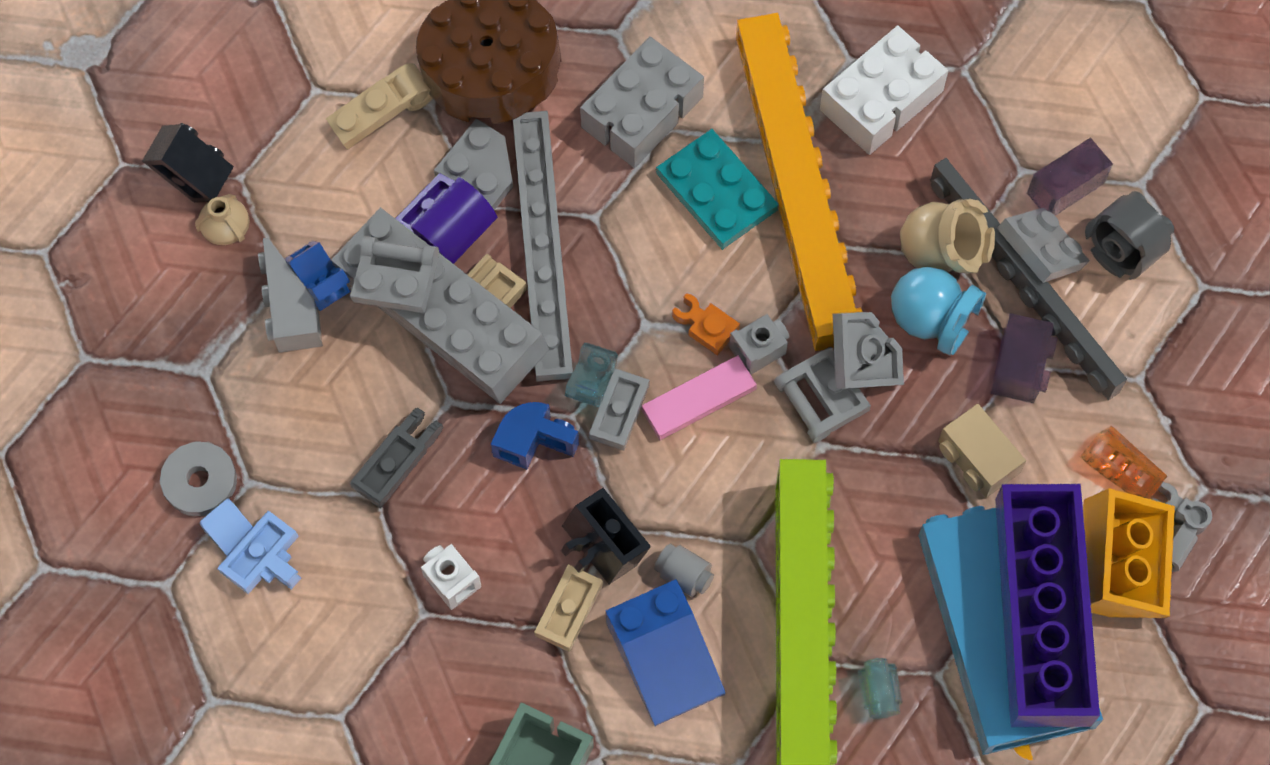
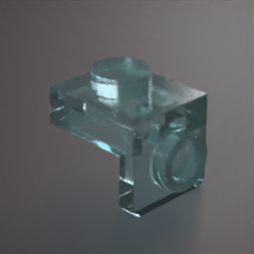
(591, 374)

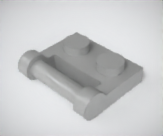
(390, 285)
(840, 404)

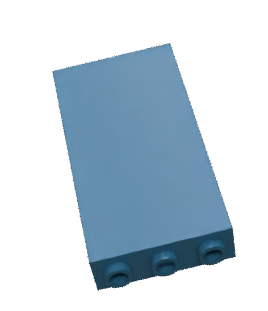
(967, 585)

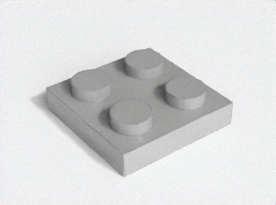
(1043, 244)

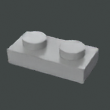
(619, 409)

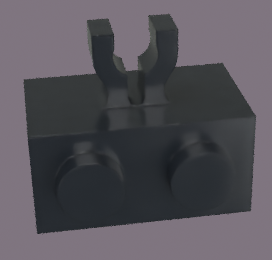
(188, 162)
(604, 537)

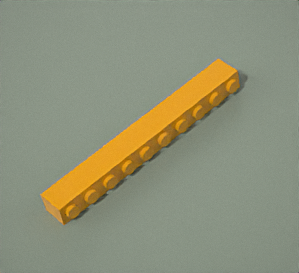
(796, 174)

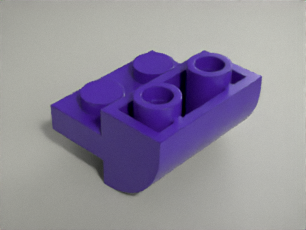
(448, 215)

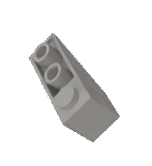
(293, 309)

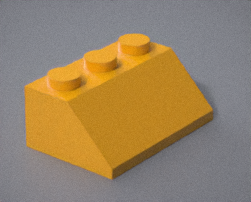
(1129, 554)

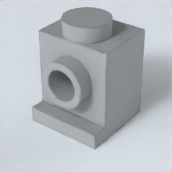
(757, 353)

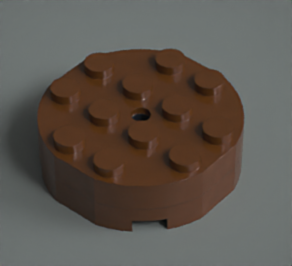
(489, 57)

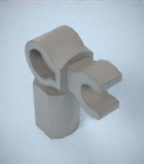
(1192, 521)

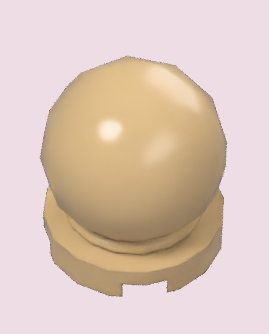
(948, 236)

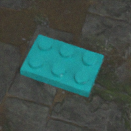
(717, 188)

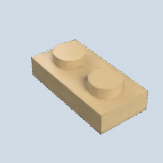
(568, 608)

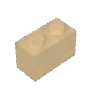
(981, 451)

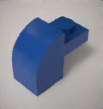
(319, 274)
(528, 427)

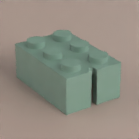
(532, 743)

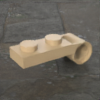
(380, 104)

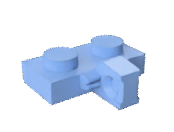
(262, 555)

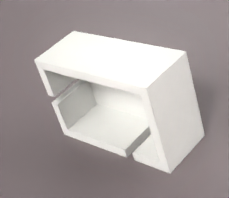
(878, 83)

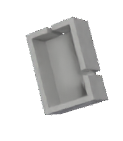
(642, 101)

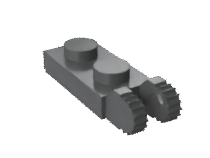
(395, 459)

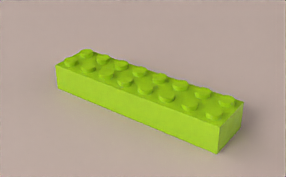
(802, 614)

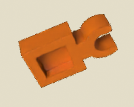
(709, 326)

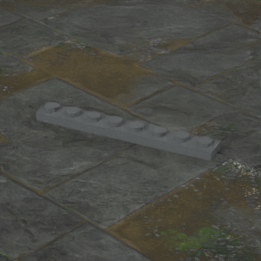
(1077, 341)

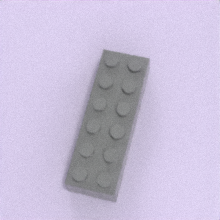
(461, 317)

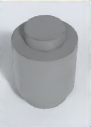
(685, 566)

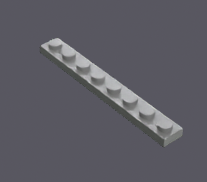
(542, 243)

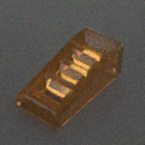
(1116, 474)

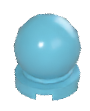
(932, 306)

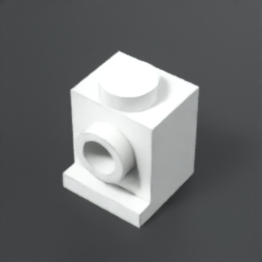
(452, 587)

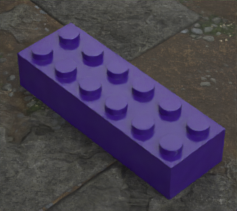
(1046, 606)

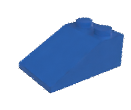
(664, 652)

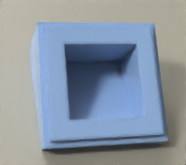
(226, 526)

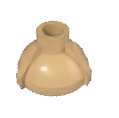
(226, 226)

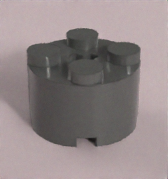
(1129, 236)

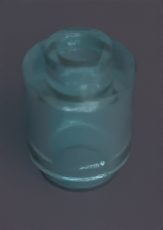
(880, 688)

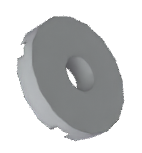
(187, 461)

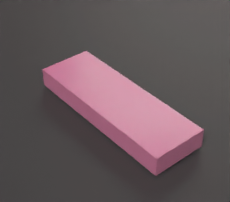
(699, 397)

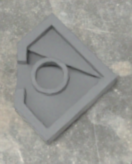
(481, 161)
(865, 352)

